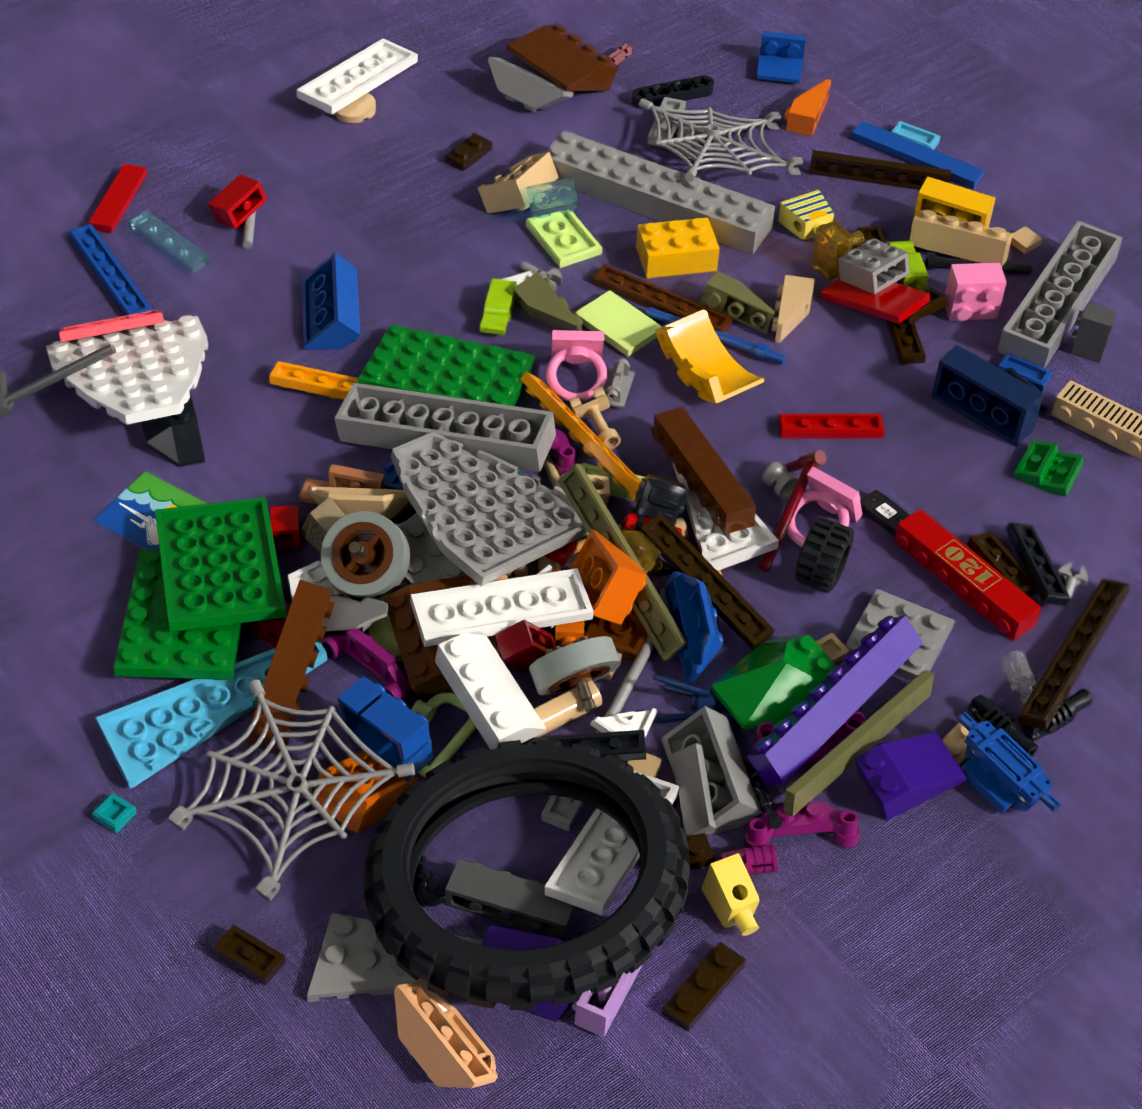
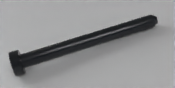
(932, 261)

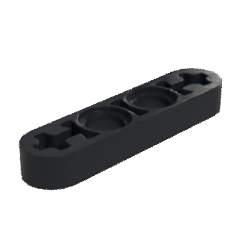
(697, 88)

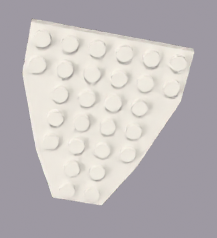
(146, 374)

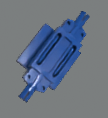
(1003, 769)

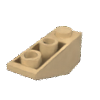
(794, 304)

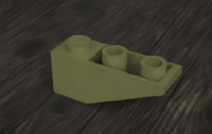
(737, 301)
(543, 304)

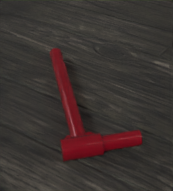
(805, 463)

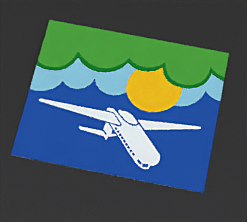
(134, 509)

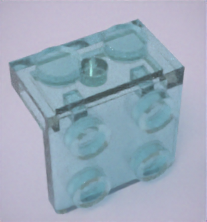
(552, 197)

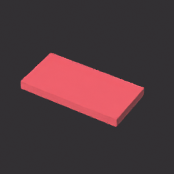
(111, 325)

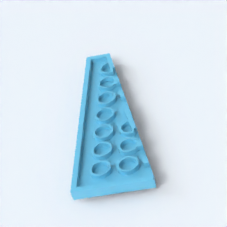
(173, 722)

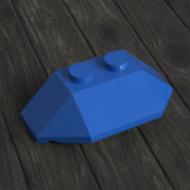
(696, 619)

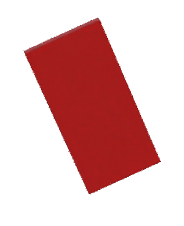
(892, 303)

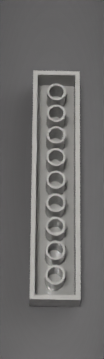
(660, 191)

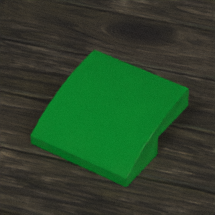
(1049, 469)

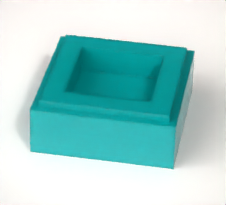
(114, 813)

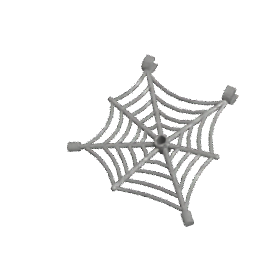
(713, 140)
(269, 885)

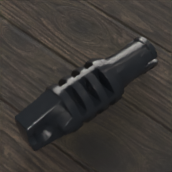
(986, 710)
(1065, 714)

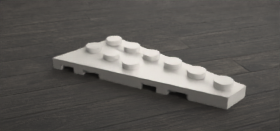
(726, 549)

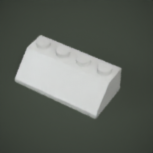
(487, 690)

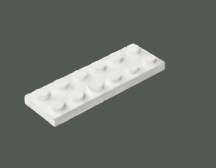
(357, 76)
(491, 608)
(599, 860)

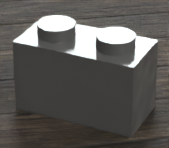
(1093, 332)

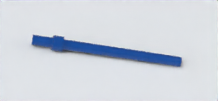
(760, 351)

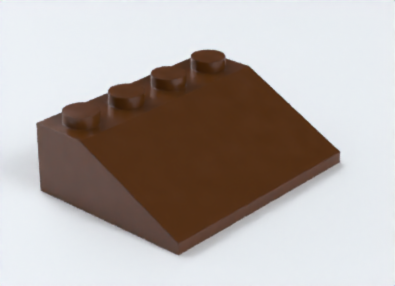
(565, 59)
(419, 660)

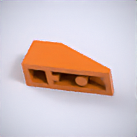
(807, 109)

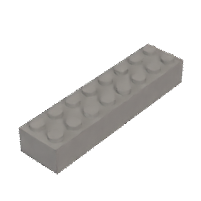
(1060, 294)
(396, 416)

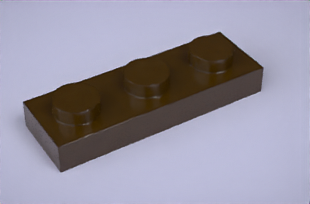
(995, 554)
(704, 986)

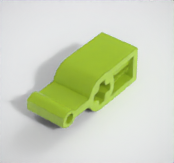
(918, 274)
(498, 306)

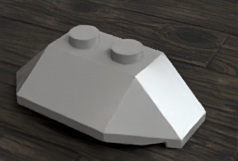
(526, 86)

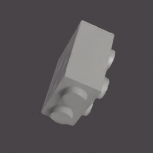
(873, 266)

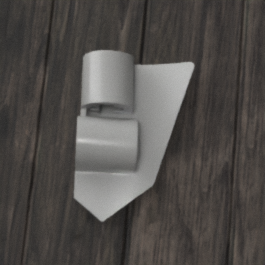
(354, 614)

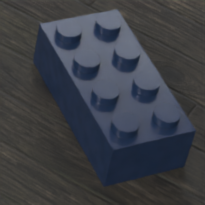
(986, 395)

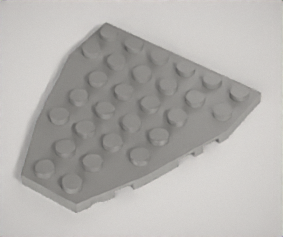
(482, 508)

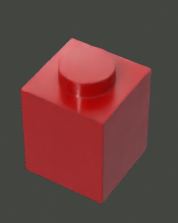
(285, 526)

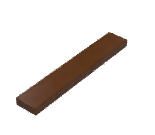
(654, 296)

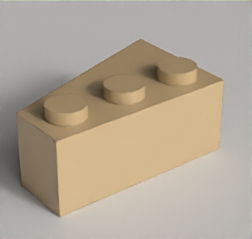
(511, 190)

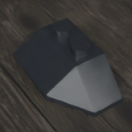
(176, 436)

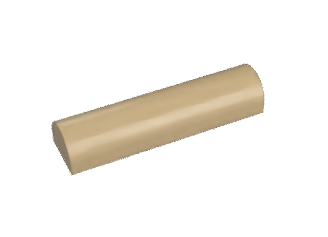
(565, 708)

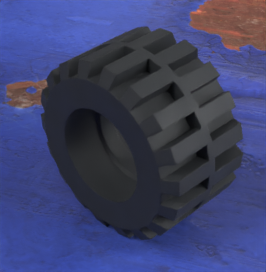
(824, 555)

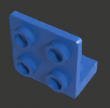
(781, 57)

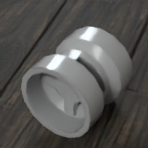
(780, 479)

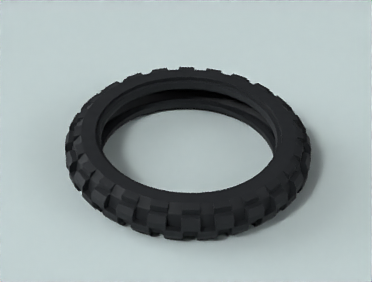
(543, 973)

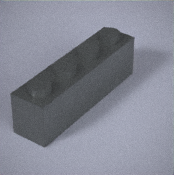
(508, 899)

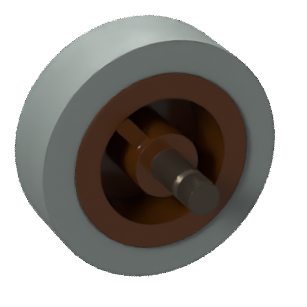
(365, 555)
(575, 666)

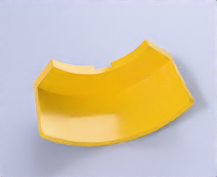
(703, 358)

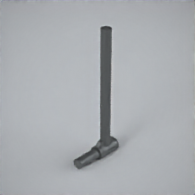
(8, 398)

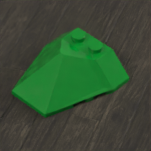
(772, 679)

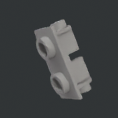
(619, 383)

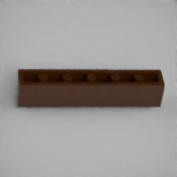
(704, 470)
(292, 657)

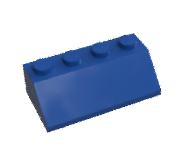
(330, 305)

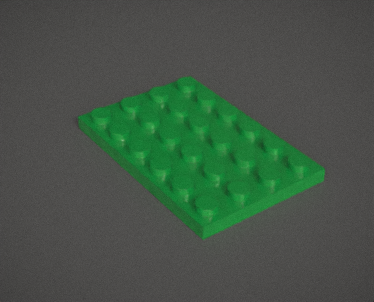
(446, 367)
(219, 564)
(154, 651)

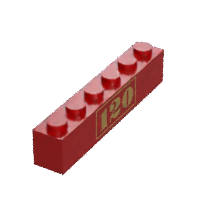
(967, 574)

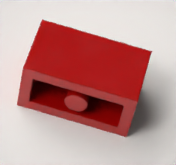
(237, 201)

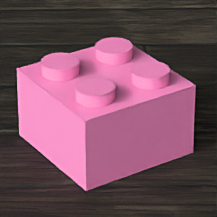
(975, 291)

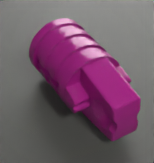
(757, 859)

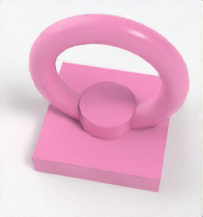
(576, 348)
(832, 497)

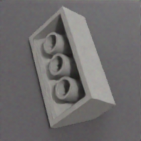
(729, 783)

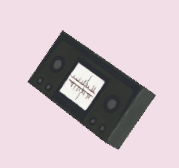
(883, 511)

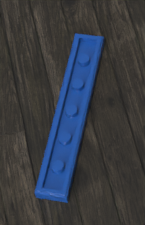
(916, 153)
(109, 270)

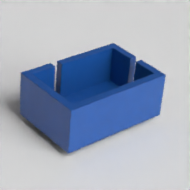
(386, 725)

